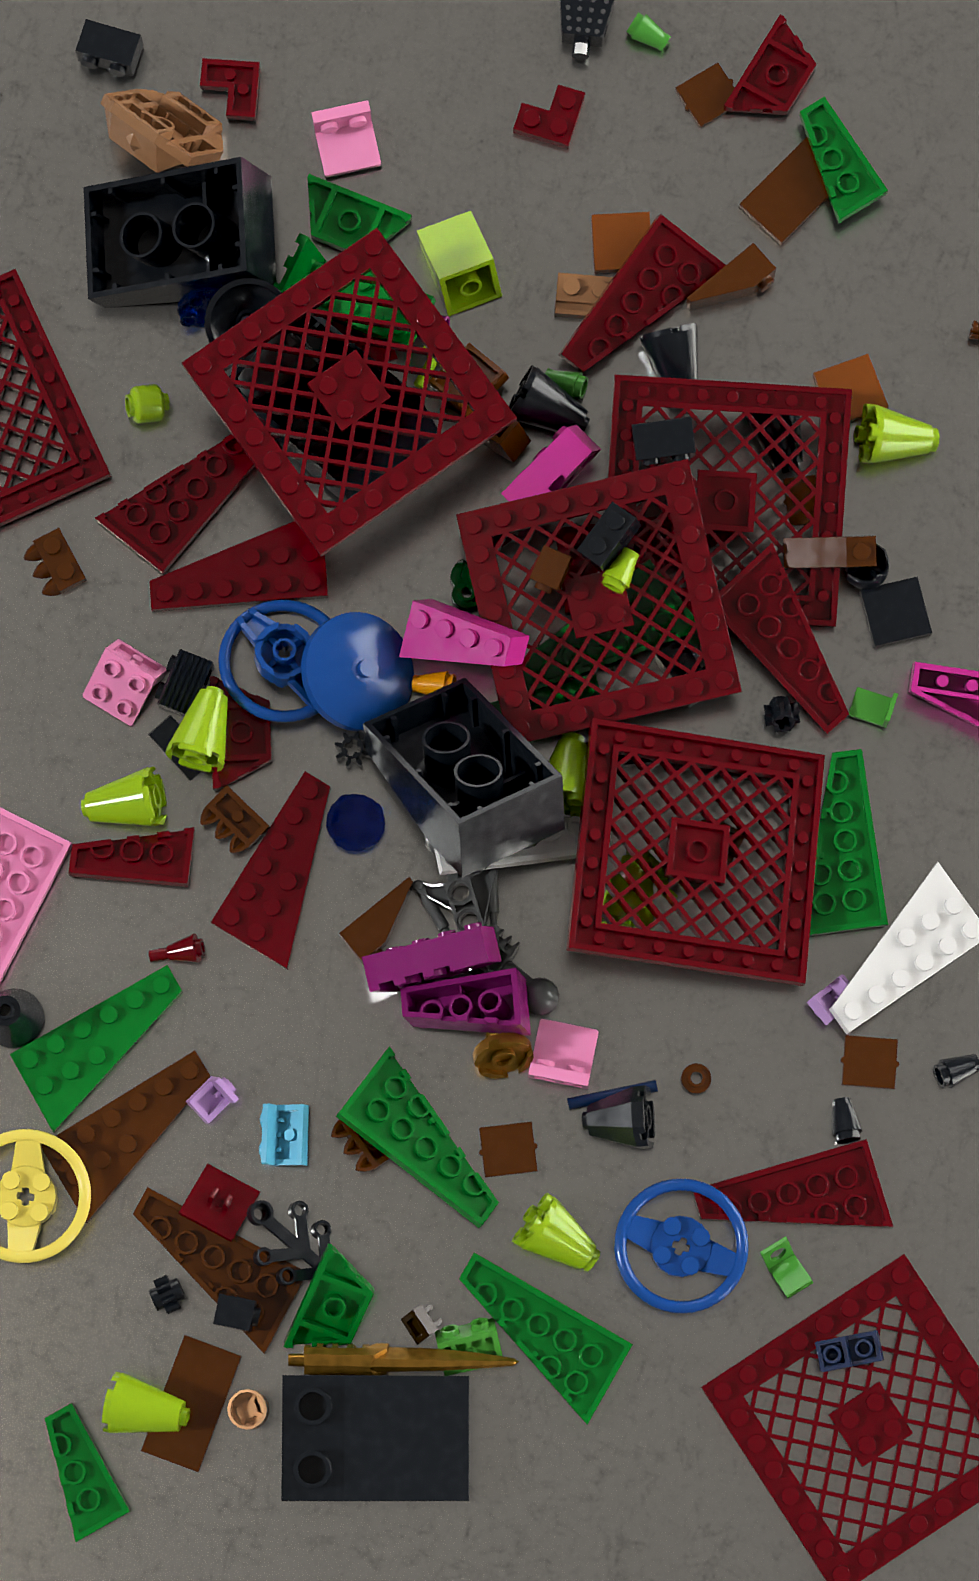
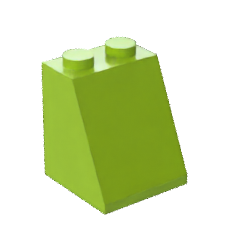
(460, 263)

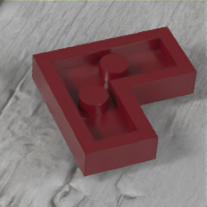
(240, 81)
(552, 125)

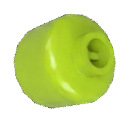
(146, 403)

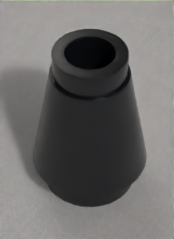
(955, 1069)
(845, 1121)

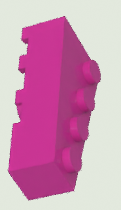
(454, 635)

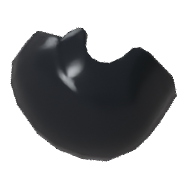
(869, 576)

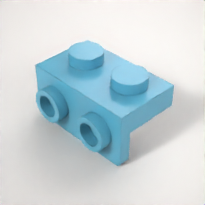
(284, 1135)

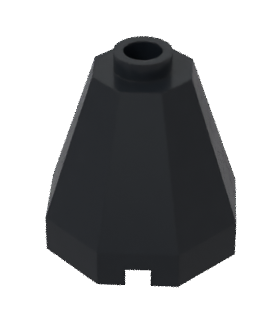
(623, 1118)

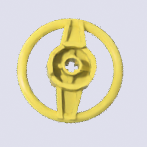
(29, 1173)

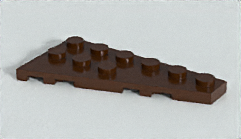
(126, 1129)
(221, 1264)

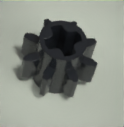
(781, 713)
(348, 743)
(167, 1294)

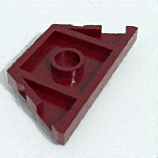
(773, 75)
(246, 740)

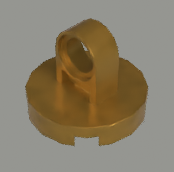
(502, 1054)

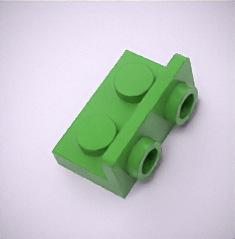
(476, 1336)

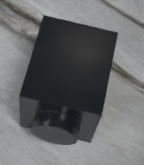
(236, 1313)

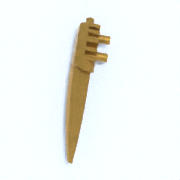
(381, 1359)

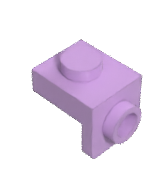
(825, 999)
(212, 1098)

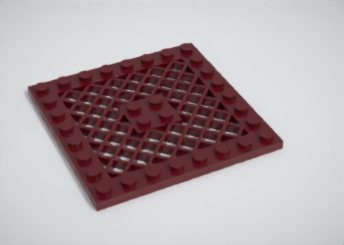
(348, 391)
(86, 461)
(730, 497)
(599, 609)
(696, 852)
(866, 1423)

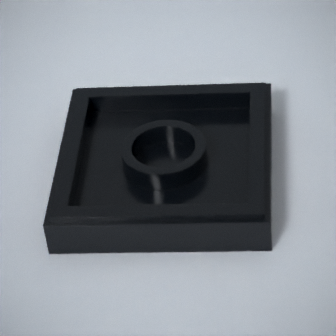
(896, 612)

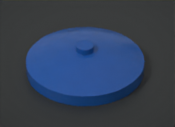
(355, 670)

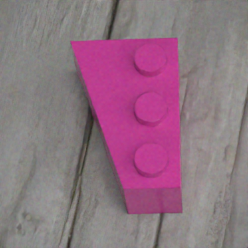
(555, 465)
(948, 689)

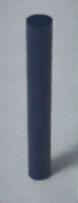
(585, 1100)

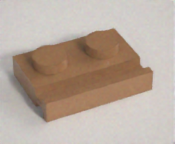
(578, 294)

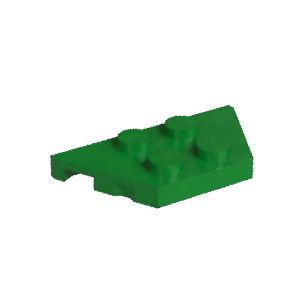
(344, 217)
(331, 1303)

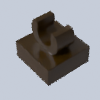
(420, 1323)

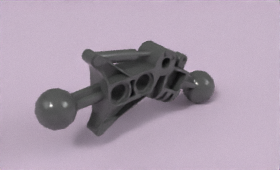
(481, 901)

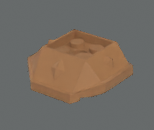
(162, 128)

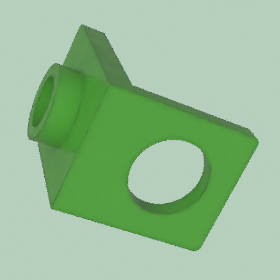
(872, 707)
(786, 1268)

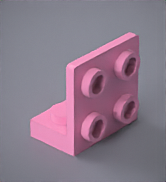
(346, 139)
(123, 681)
(563, 1053)

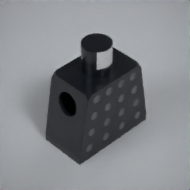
(585, 24)

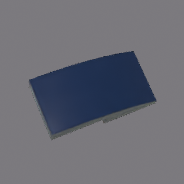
(849, 1351)

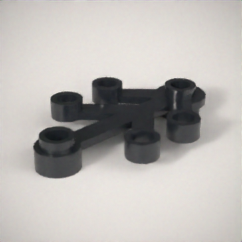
(297, 1245)

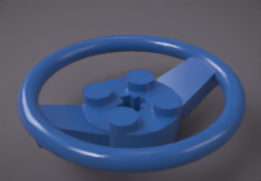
(268, 639)
(703, 1253)

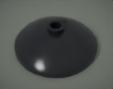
(234, 302)

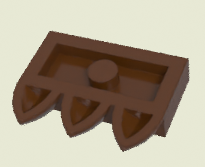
(57, 563)
(234, 819)
(370, 1156)

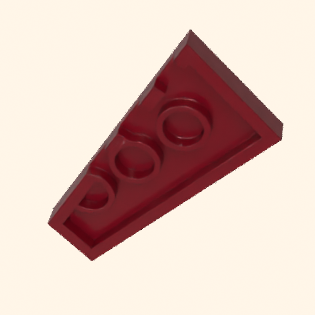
(143, 859)

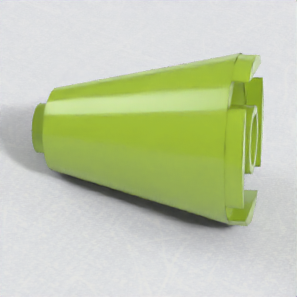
(202, 732)
(128, 800)
(141, 1408)

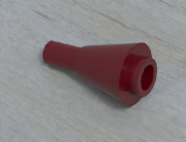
(187, 950)

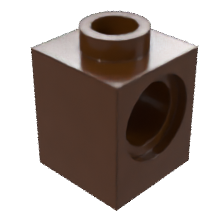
(550, 569)

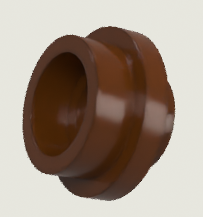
(692, 1087)

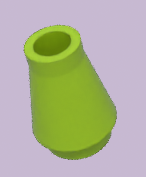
(620, 572)

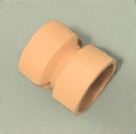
(248, 1409)

